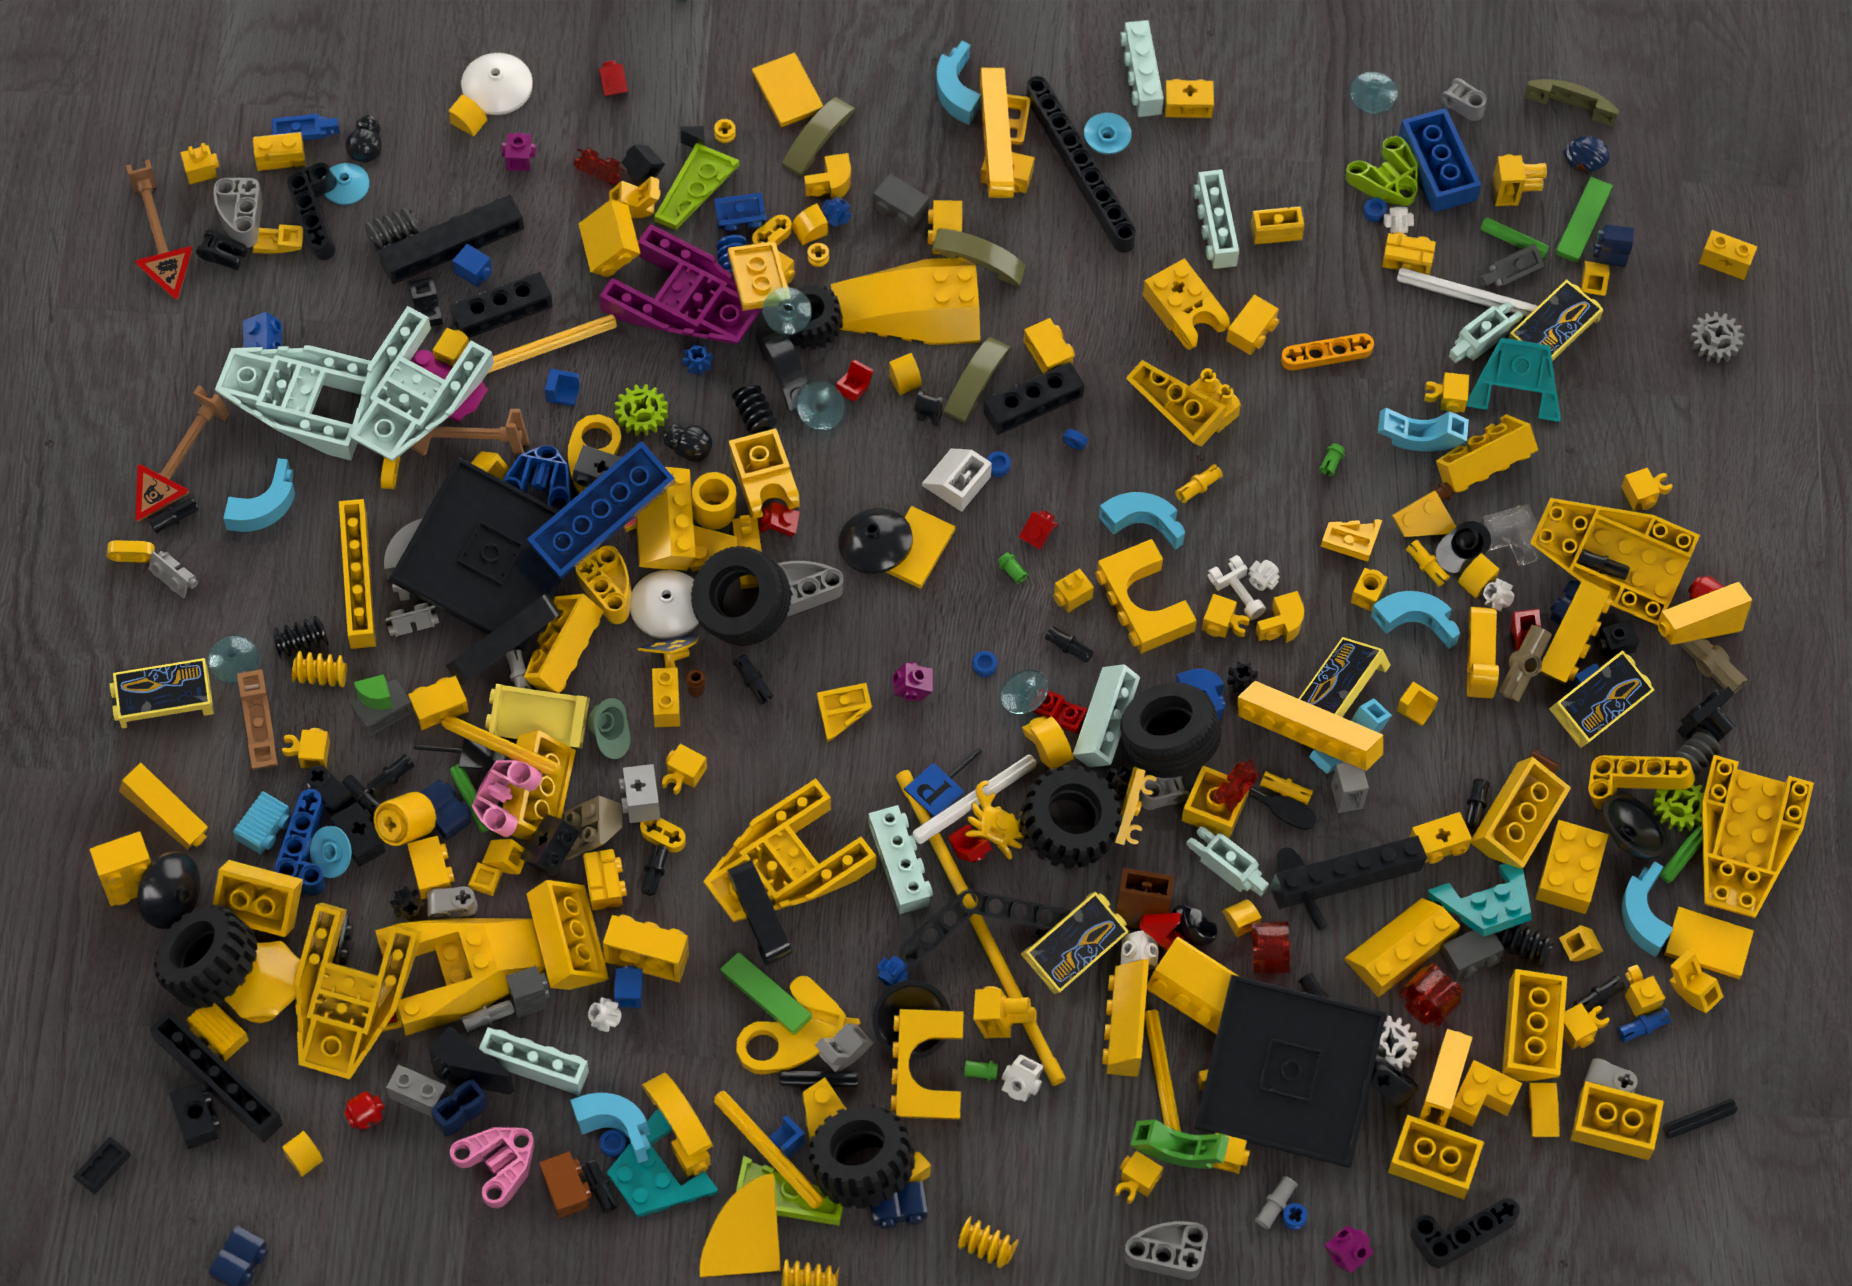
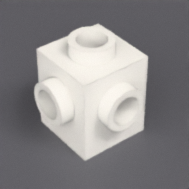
(1138, 947)
(1022, 1078)

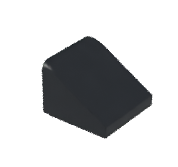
(691, 135)

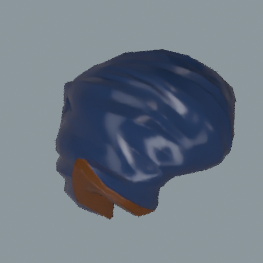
(1587, 154)

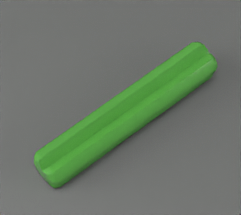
(1512, 236)
(467, 791)
(1683, 855)

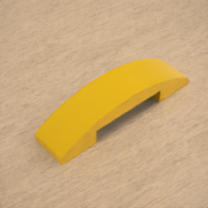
(678, 1114)

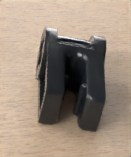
(221, 250)
(929, 406)

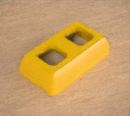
(1020, 103)

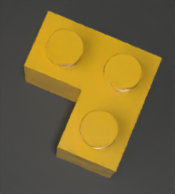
(1486, 1088)

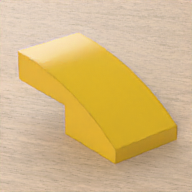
(281, 240)
(1544, 1109)

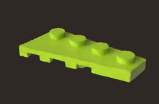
(694, 184)
(788, 1200)

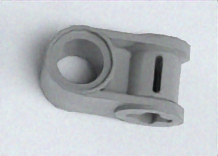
(1463, 98)
(1167, 790)
(449, 903)
(1609, 1075)

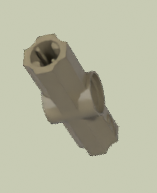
(1529, 652)
(1714, 663)

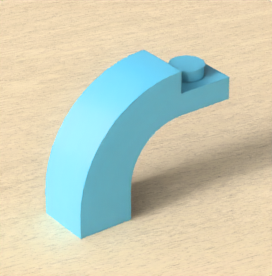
(953, 96)
(1423, 435)
(1143, 508)
(266, 509)
(1416, 607)
(1370, 715)
(1637, 917)
(613, 1111)

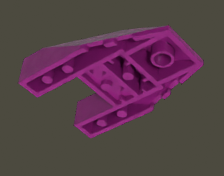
(694, 301)

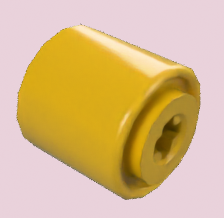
(714, 500)
(404, 818)

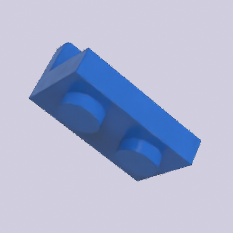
(740, 211)
(262, 331)

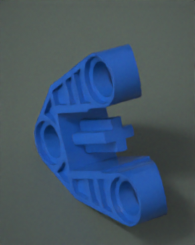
(521, 471)

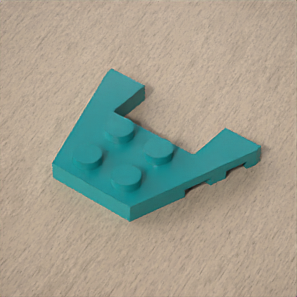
(1521, 367)
(1490, 909)
(650, 1184)

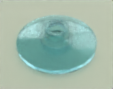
(1372, 99)
(787, 321)
(829, 398)
(227, 668)
(1024, 691)

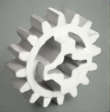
(1398, 1043)

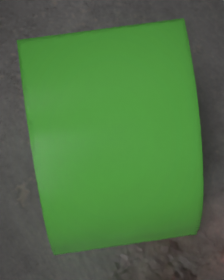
(374, 692)

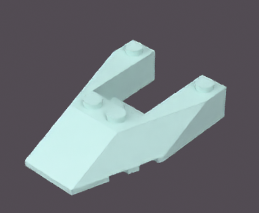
(284, 387)
(405, 400)

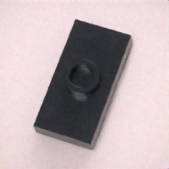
(102, 1165)

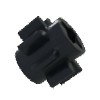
(1236, 674)
(1118, 780)
(406, 903)

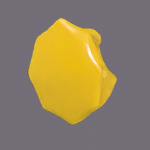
(269, 985)

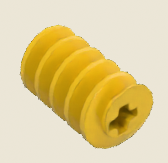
(319, 670)
(986, 1243)
(805, 1277)

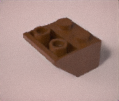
(1142, 895)

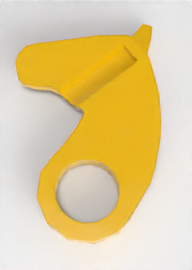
(576, 442)
(797, 1048)

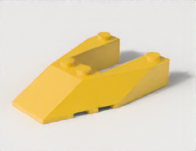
(782, 859)
(474, 964)
(343, 1007)

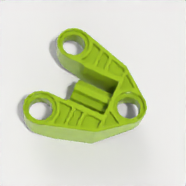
(1389, 179)

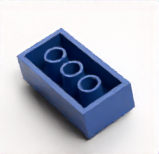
(1441, 159)

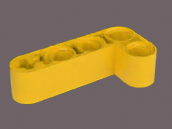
(1481, 660)
(1679, 776)

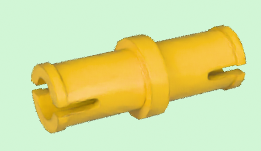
(1199, 483)
(1427, 563)
(1286, 787)

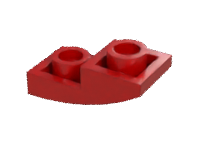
(1066, 714)

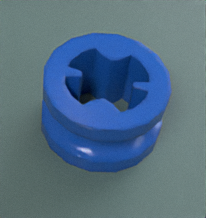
(1296, 1208)

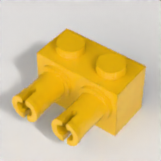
(1514, 177)
(1212, 387)
(997, 1013)

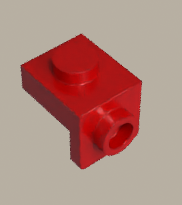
(613, 78)
(856, 381)
(779, 519)
(1038, 528)
(968, 848)

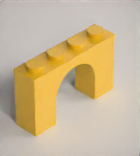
(1145, 627)
(911, 1098)

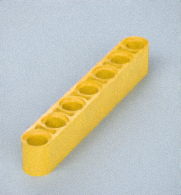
(996, 133)

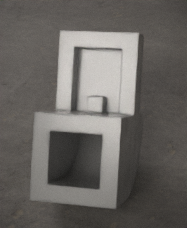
(844, 1047)

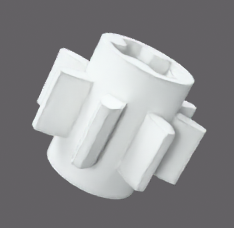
(1399, 219)
(1263, 575)
(1498, 594)
(604, 1014)

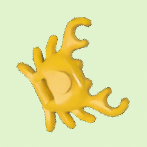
(994, 823)

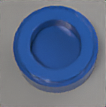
(1375, 209)
(1074, 439)
(1000, 463)
(984, 664)
(613, 1143)

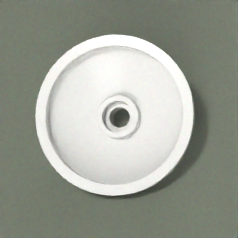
(497, 93)
(661, 616)

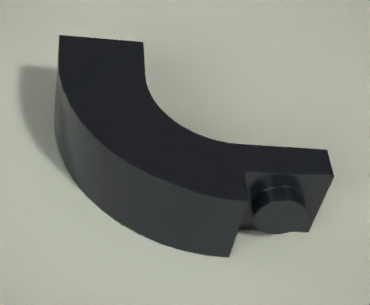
(783, 358)

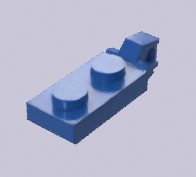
(310, 126)

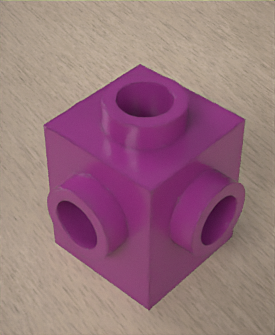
(518, 151)
(913, 682)
(1349, 1248)

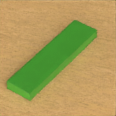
(1584, 219)
(766, 993)

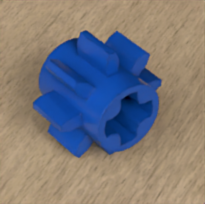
(836, 211)
(697, 359)
(892, 971)

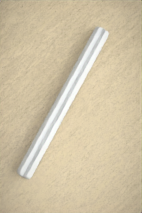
(1462, 292)
(964, 805)

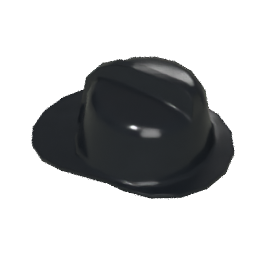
(1462, 546)

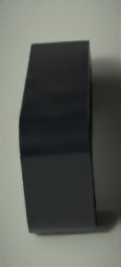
(308, 194)
(759, 912)
(1467, 1228)

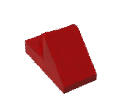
(1521, 624)
(1160, 928)

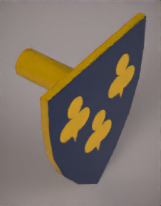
(672, 649)

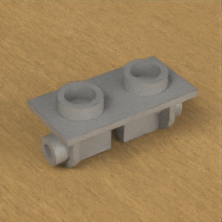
(165, 567)
(421, 616)

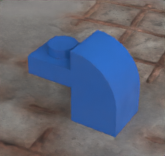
(1208, 683)

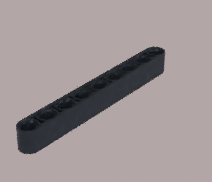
(1080, 173)

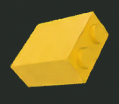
(609, 238)

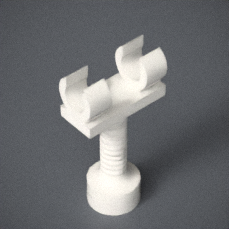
(1253, 608)

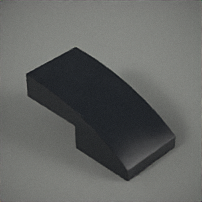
(426, 300)

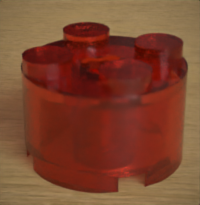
(1271, 947)
(1431, 995)

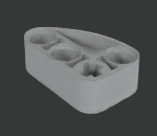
(239, 208)
(812, 577)
(1172, 1240)

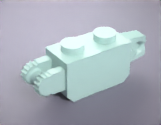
(1484, 332)
(1229, 861)

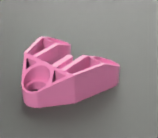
(495, 789)
(485, 1145)

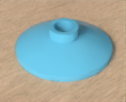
(1107, 125)
(351, 190)
(331, 851)

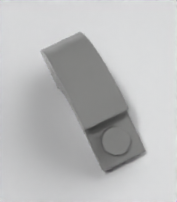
(395, 551)

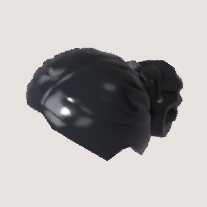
(365, 142)
(689, 442)
(1195, 926)

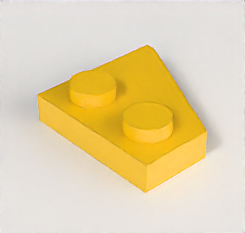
(1424, 517)
(1351, 538)
(708, 543)
(843, 707)
(819, 1103)

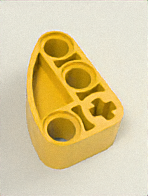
(597, 575)

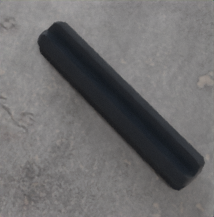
(809, 1078)
(1700, 1118)

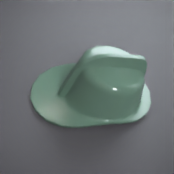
(610, 727)

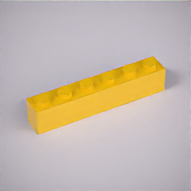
(357, 574)
(1310, 725)

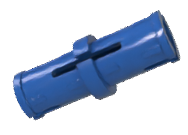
(1644, 1025)

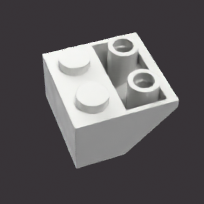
(959, 477)

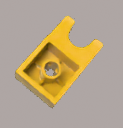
(1183, 302)
(763, 471)

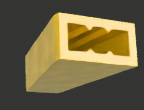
(1706, 616)
(163, 807)
(1445, 1078)

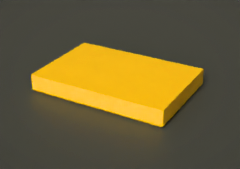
(787, 89)
(756, 272)
(929, 542)
(1715, 942)

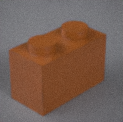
(564, 1184)

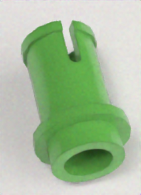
(1334, 454)
(1012, 567)
(981, 1070)

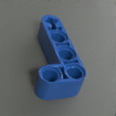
(302, 839)

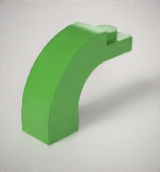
(1177, 1147)

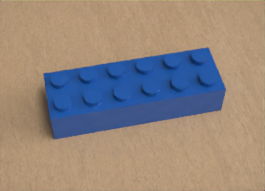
(601, 510)

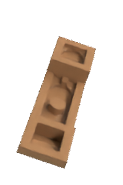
(257, 719)

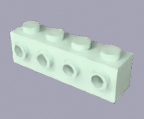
(1143, 68)
(1217, 219)
(1102, 722)
(899, 859)
(536, 1061)

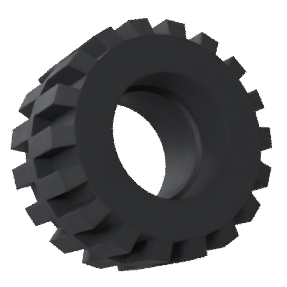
(825, 327)

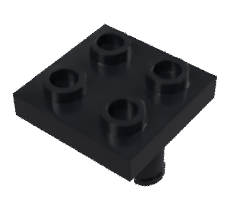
(1709, 716)

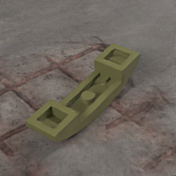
(1575, 95)
(815, 134)
(981, 252)
(975, 378)

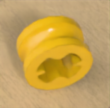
(718, 133)
(818, 261)

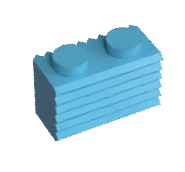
(262, 823)

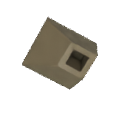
(596, 822)

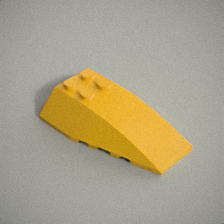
(915, 301)

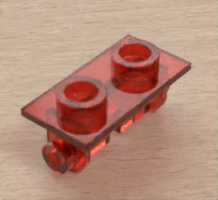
(590, 161)
(1241, 779)

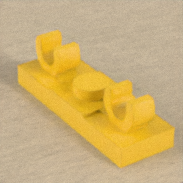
(748, 535)
(1132, 805)

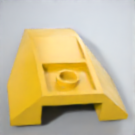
(1645, 543)
(1748, 833)

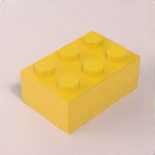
(121, 867)
(1571, 867)
(259, 897)
(646, 947)
(1617, 1120)
(1435, 1157)

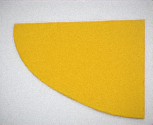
(744, 1233)

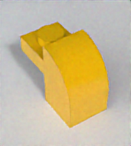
(834, 181)
(639, 199)
(1287, 621)
(1049, 740)
(1694, 985)

